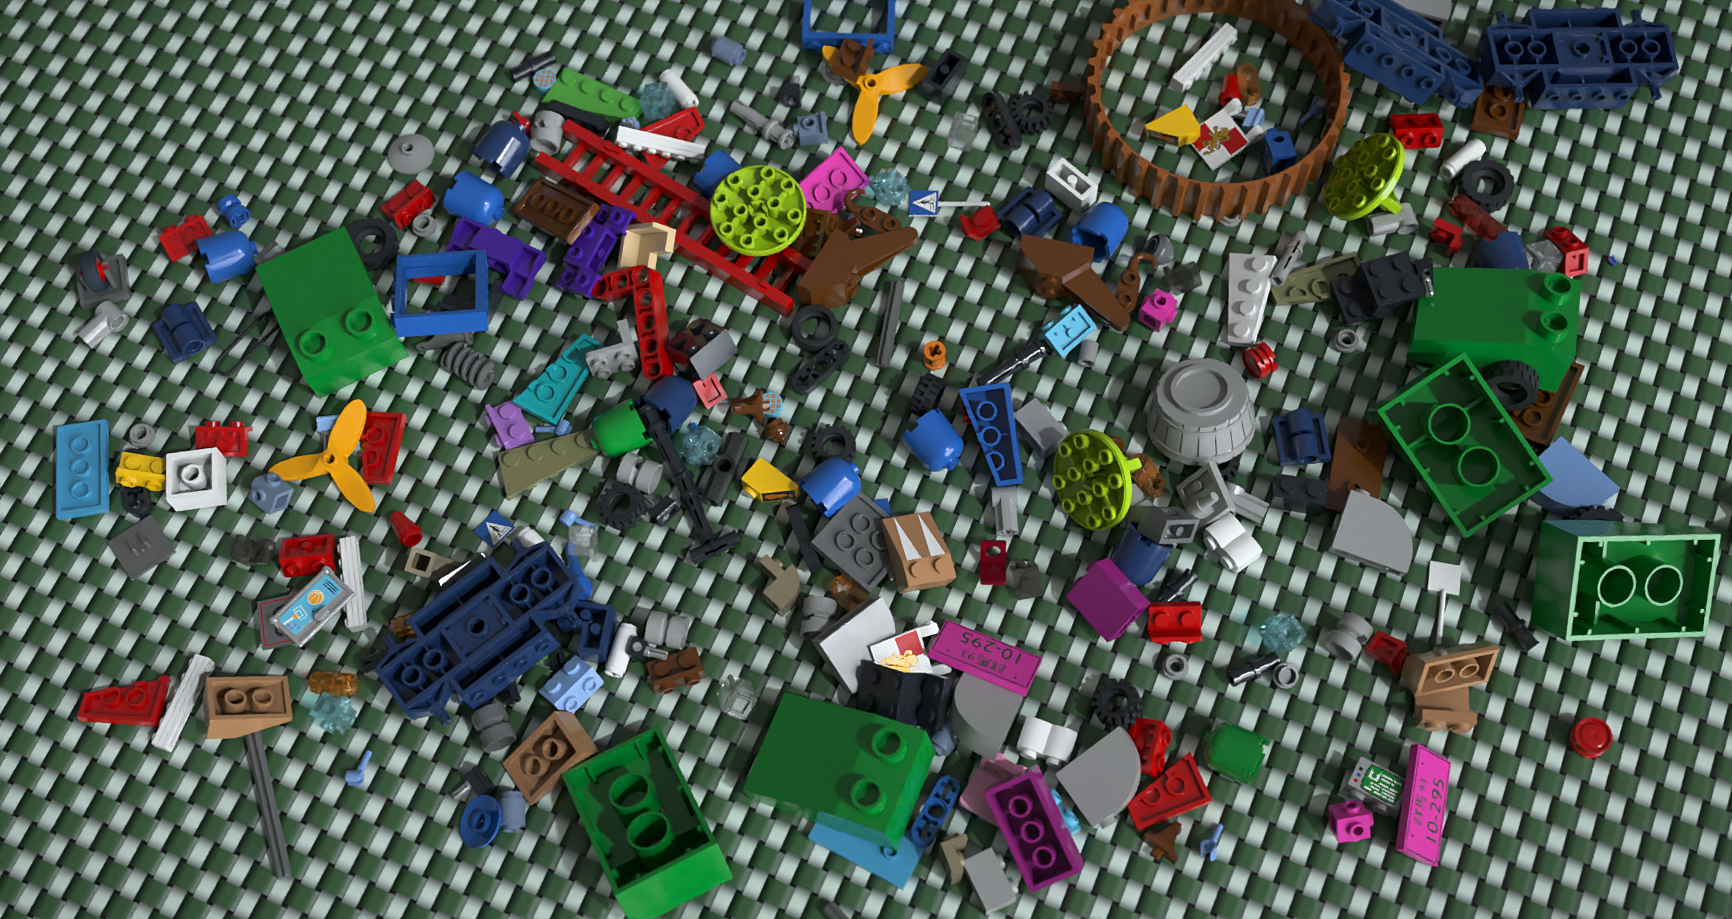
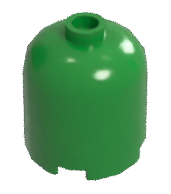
(619, 431)
(1234, 751)

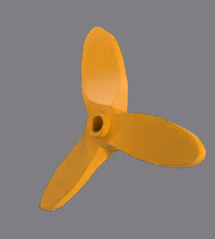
(871, 86)
(334, 459)

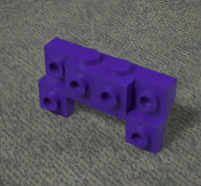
(592, 249)
(503, 254)

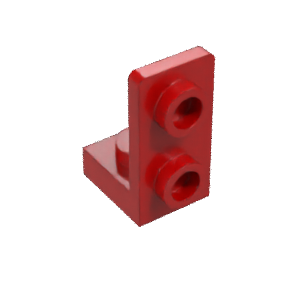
(1574, 250)

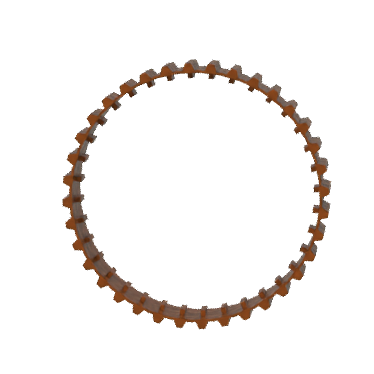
(1201, 197)

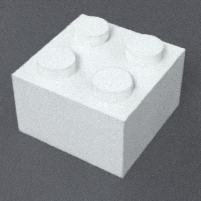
(196, 479)

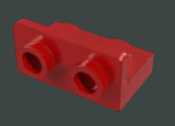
(1417, 130)
(408, 204)
(182, 240)
(230, 440)
(307, 555)
(1174, 622)
(1151, 741)

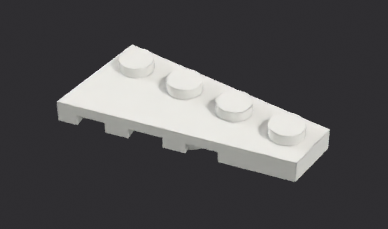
(1247, 295)

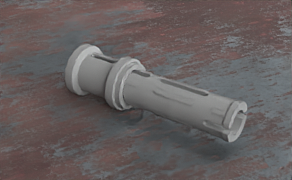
(769, 128)

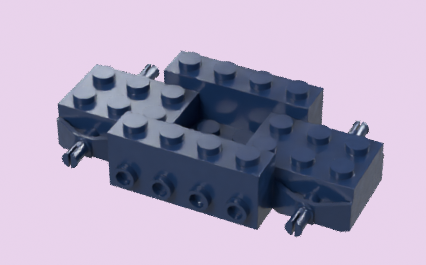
(1400, 50)
(1546, 56)
(480, 665)

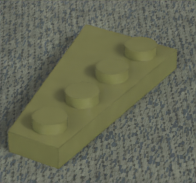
(1312, 283)
(533, 463)

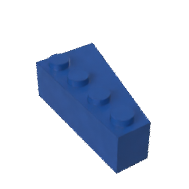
(995, 426)

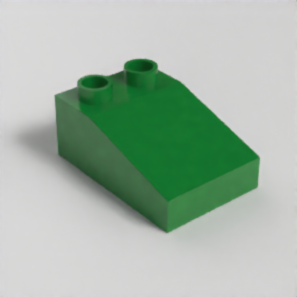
(330, 312)
(1499, 318)
(1460, 444)
(1624, 579)
(841, 768)
(646, 855)

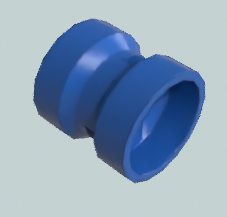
(234, 212)

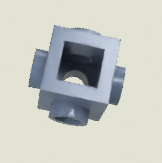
(270, 492)

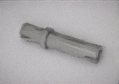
(1297, 243)

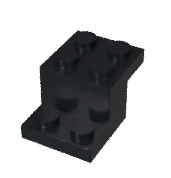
(1376, 289)
(904, 694)

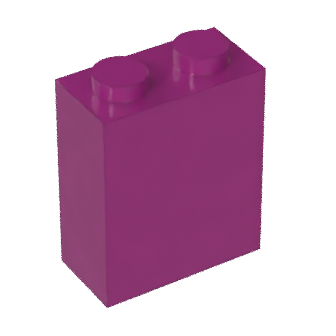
(1107, 599)

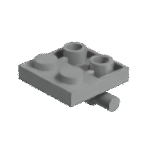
(1205, 495)

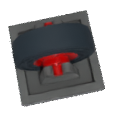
(102, 279)

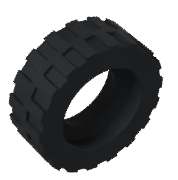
(1491, 170)
(377, 227)
(1513, 372)

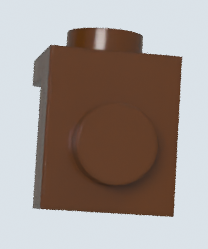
(1067, 93)

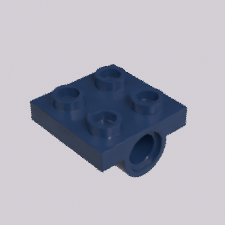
(1030, 214)
(184, 331)
(1300, 438)

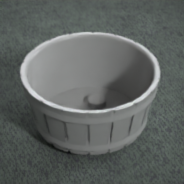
(1201, 413)

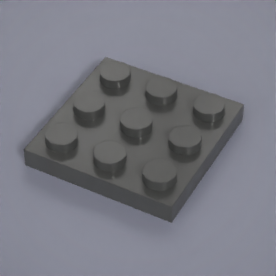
(856, 543)

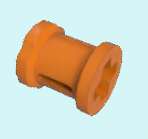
(932, 354)

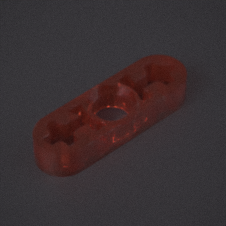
(1475, 217)

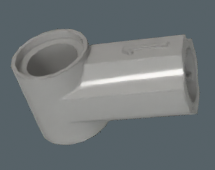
(1387, 222)
(107, 319)
(1004, 502)
(1246, 504)

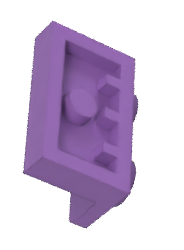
(510, 425)

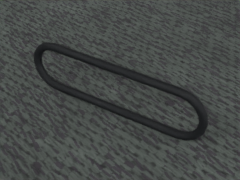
(237, 341)

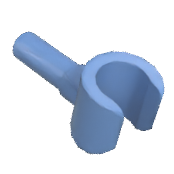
(1313, 110)
(560, 430)
(570, 517)
(356, 777)
(1210, 845)

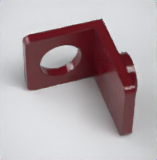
(993, 567)

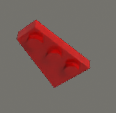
(680, 126)
(381, 445)
(128, 705)
(1170, 795)

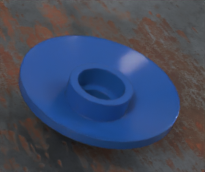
(480, 821)

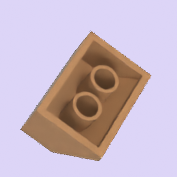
(1449, 668)

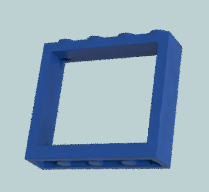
(816, 40)
(440, 265)

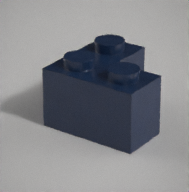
(595, 630)

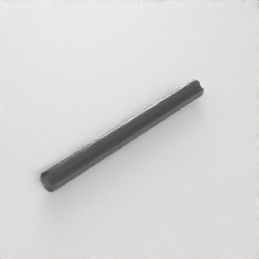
(268, 805)

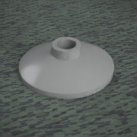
(415, 160)

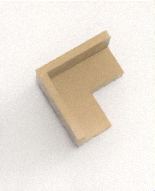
(644, 244)

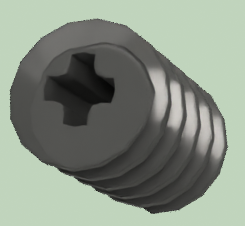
(469, 365)

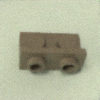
(951, 856)

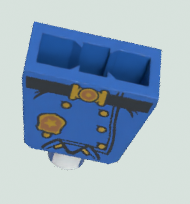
(1277, 147)

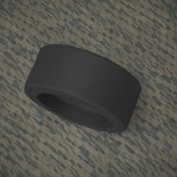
(814, 312)

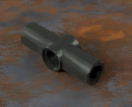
(720, 482)

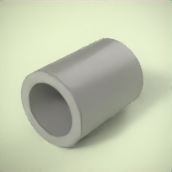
(1088, 353)

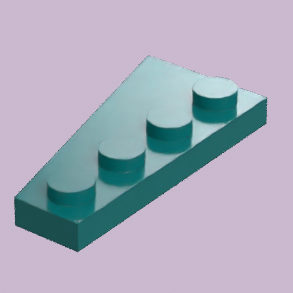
(558, 385)

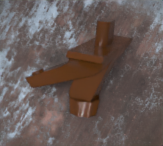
(850, 226)
(753, 405)
(1164, 842)

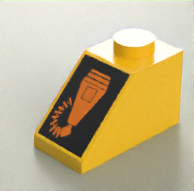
(1174, 128)
(768, 483)

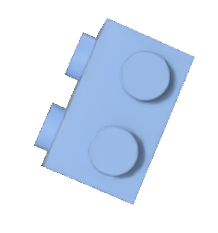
(571, 685)

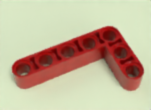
(645, 313)

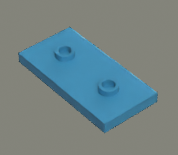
(82, 469)
(880, 861)

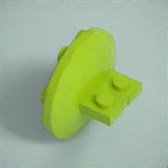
(1365, 178)
(758, 210)
(1093, 479)

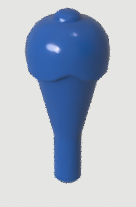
(576, 569)

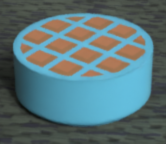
(544, 80)
(776, 405)

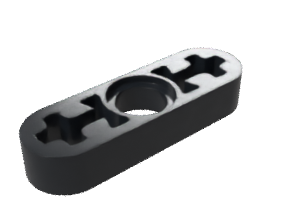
(587, 120)
(1009, 134)
(821, 357)
(143, 494)
(803, 538)

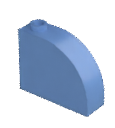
(1575, 481)

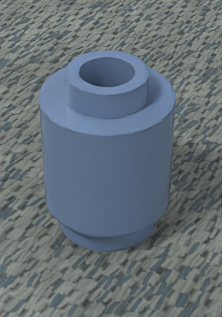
(728, 51)
(944, 740)
(512, 811)

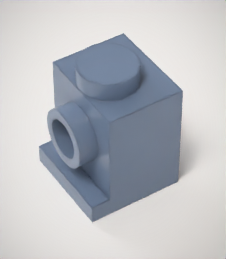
(811, 129)

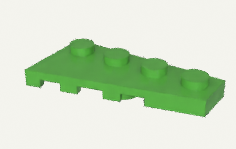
(592, 97)

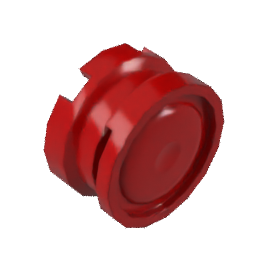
(1259, 360)
(1590, 737)

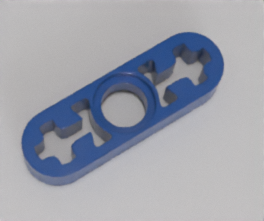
(946, 807)

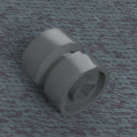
(493, 727)

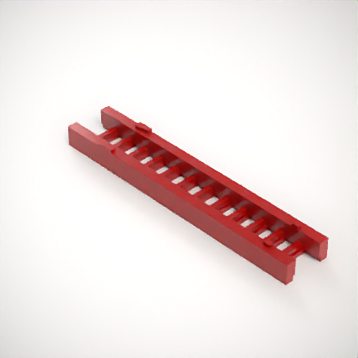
(694, 251)

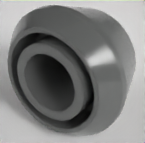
(1160, 248)

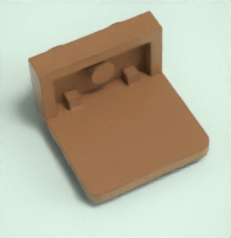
(1445, 711)

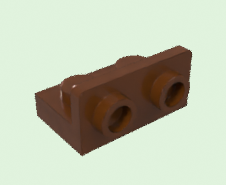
(852, 59)
(816, 232)
(676, 671)

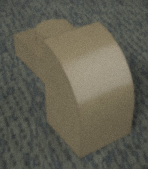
(427, 564)
(785, 589)

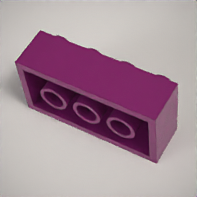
(1034, 828)

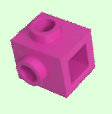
(1158, 309)
(1350, 821)

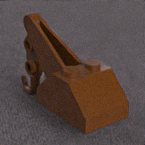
(842, 262)
(1064, 270)

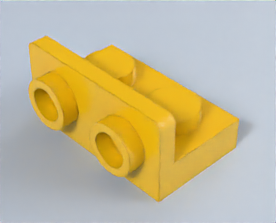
(142, 471)

